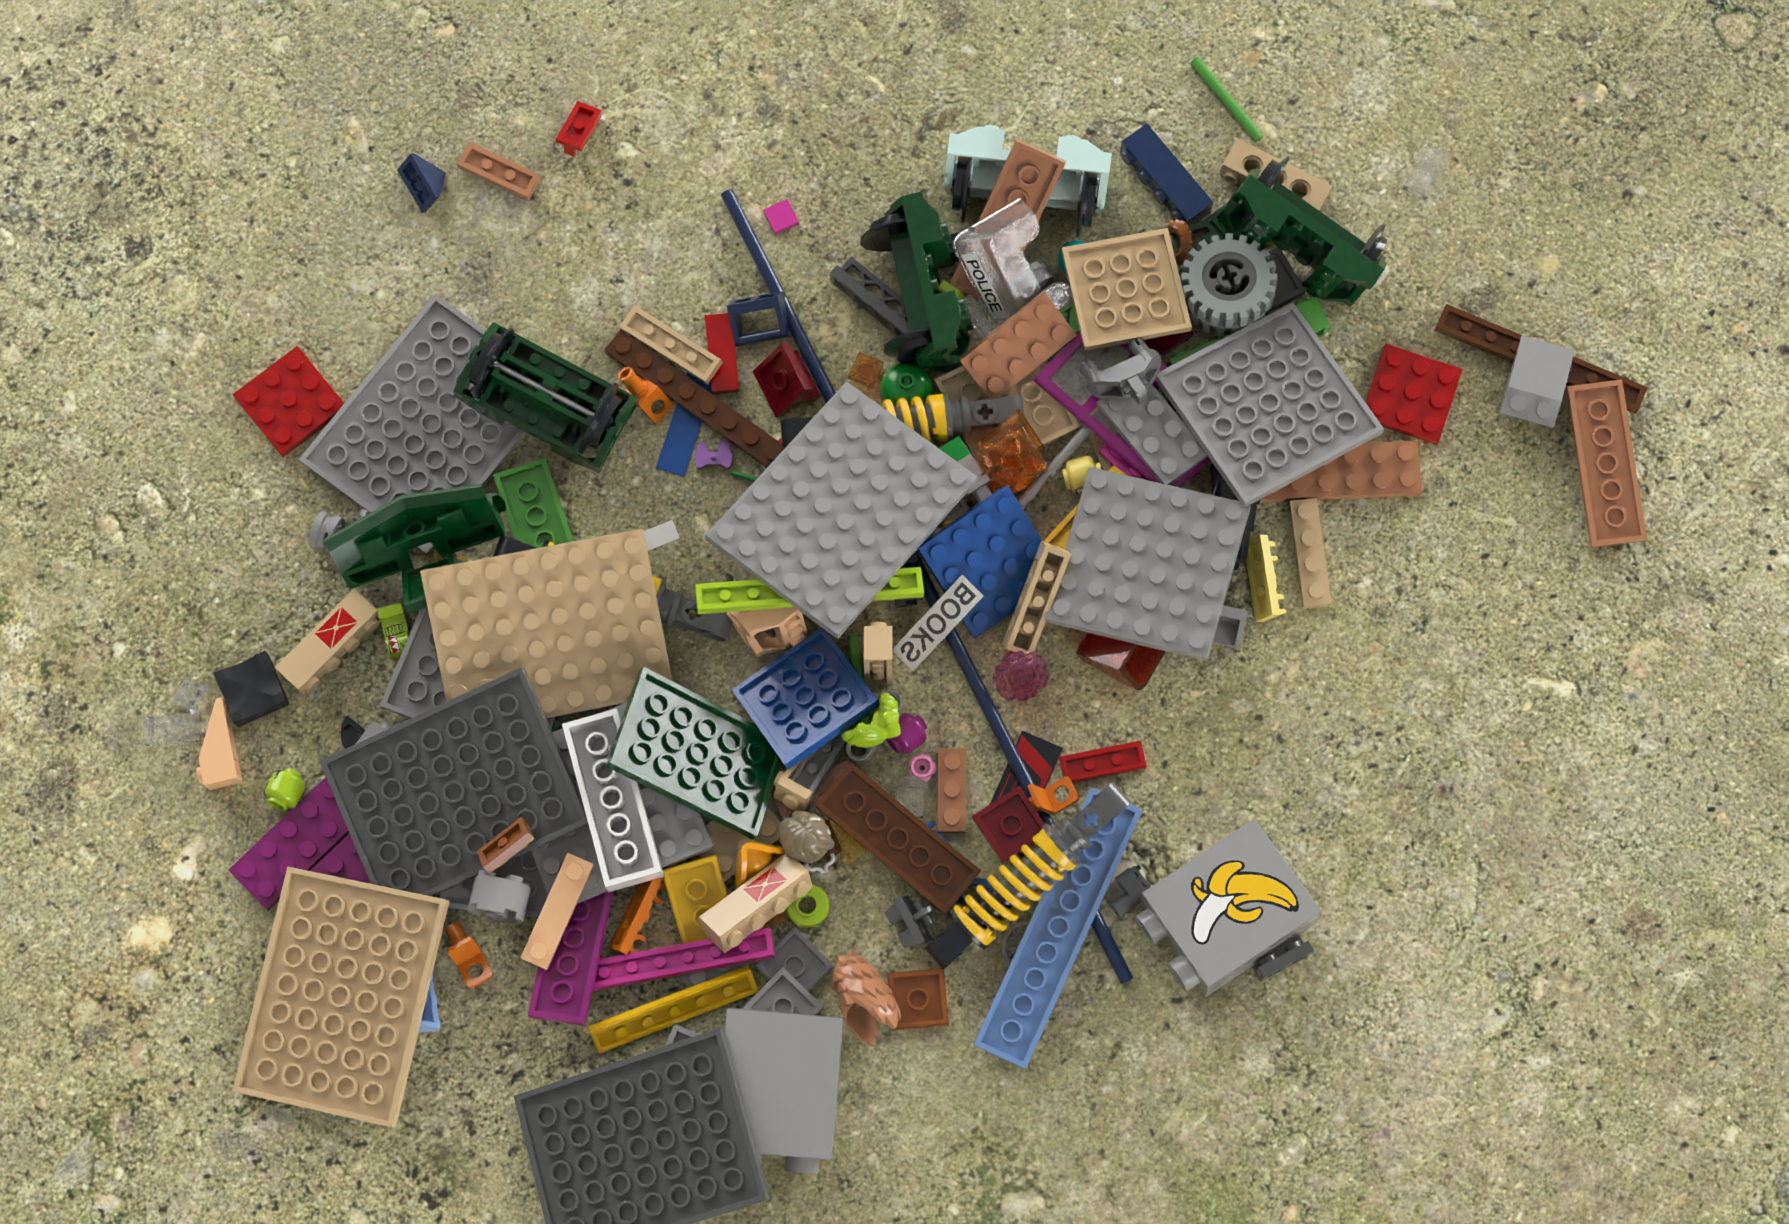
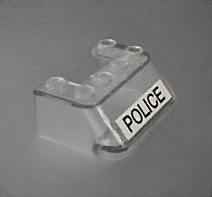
(998, 266)

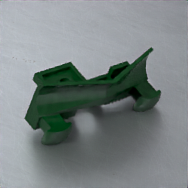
(381, 540)

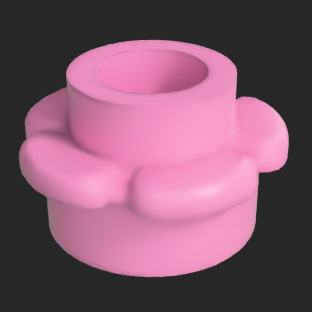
(922, 760)

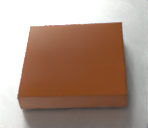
(920, 998)

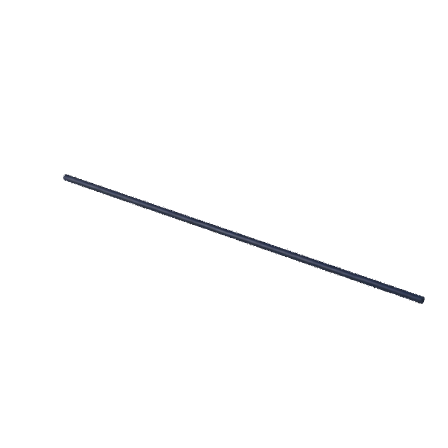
(930, 592)

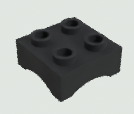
(251, 689)

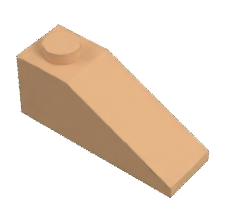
(218, 753)

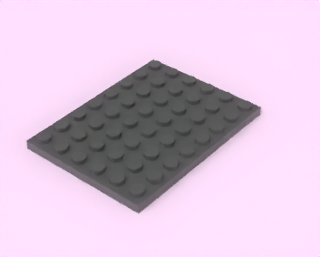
(450, 783)
(645, 1139)

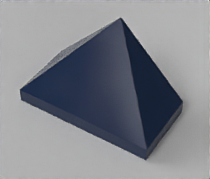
(422, 180)

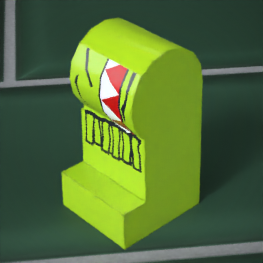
(395, 628)

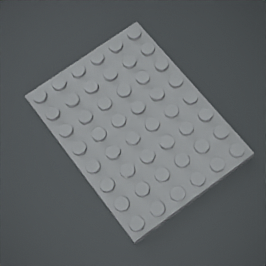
(404, 424)
(841, 509)

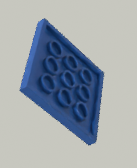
(992, 550)
(805, 697)

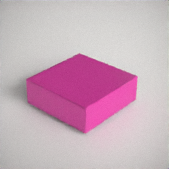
(781, 217)

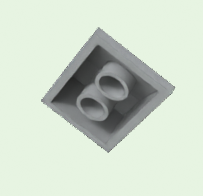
(1536, 382)

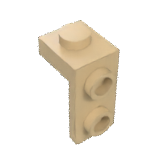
(789, 792)

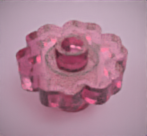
(1020, 675)

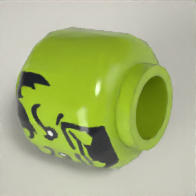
(284, 789)

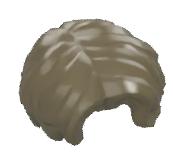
(805, 836)

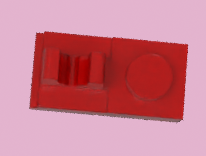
(578, 127)

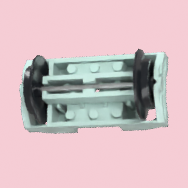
(983, 157)

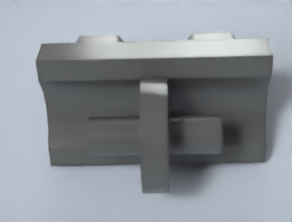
(914, 918)

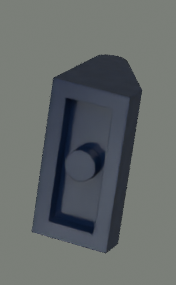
(757, 303)

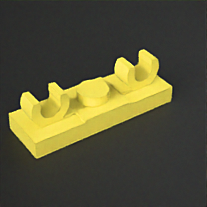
(1263, 579)

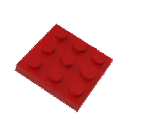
(1412, 393)
(289, 401)

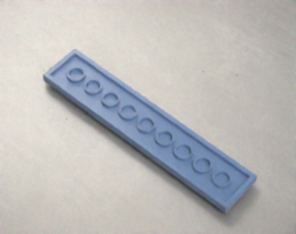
(1053, 943)

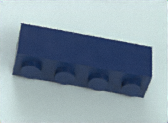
(1165, 176)

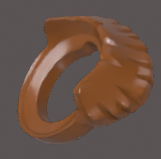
(1186, 239)

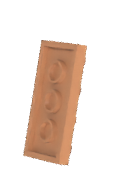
(1017, 347)

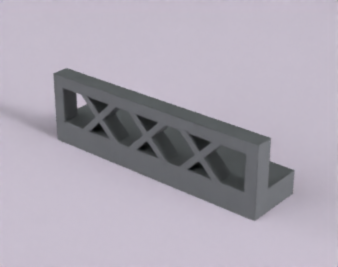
(864, 298)

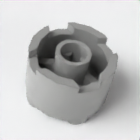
(499, 897)

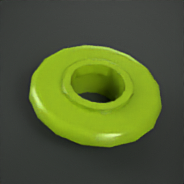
(814, 918)

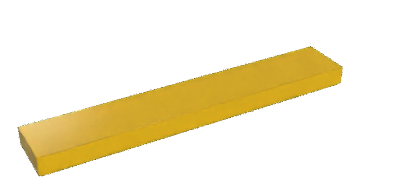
(673, 1009)

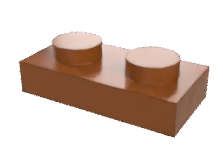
(505, 845)

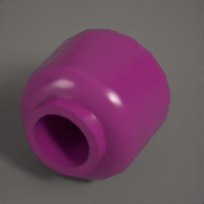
(911, 735)

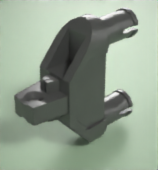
(1127, 378)

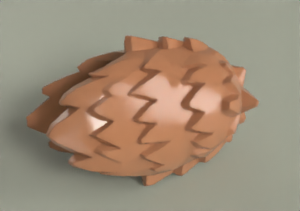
(863, 997)

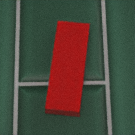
(722, 345)
(1103, 762)

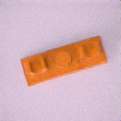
(636, 916)

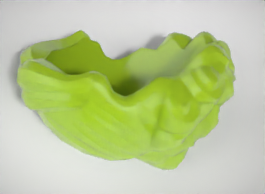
(882, 726)

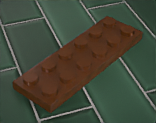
(897, 838)

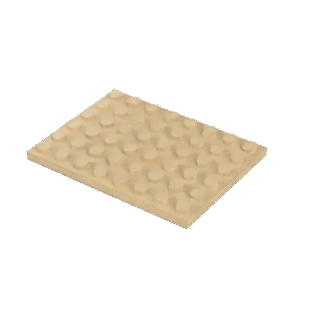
(566, 612)
(341, 996)

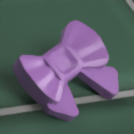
(722, 457)

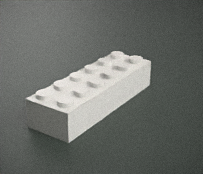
(611, 804)

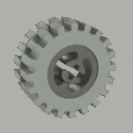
(1211, 299)

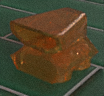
(1011, 451)

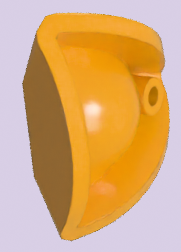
(754, 858)

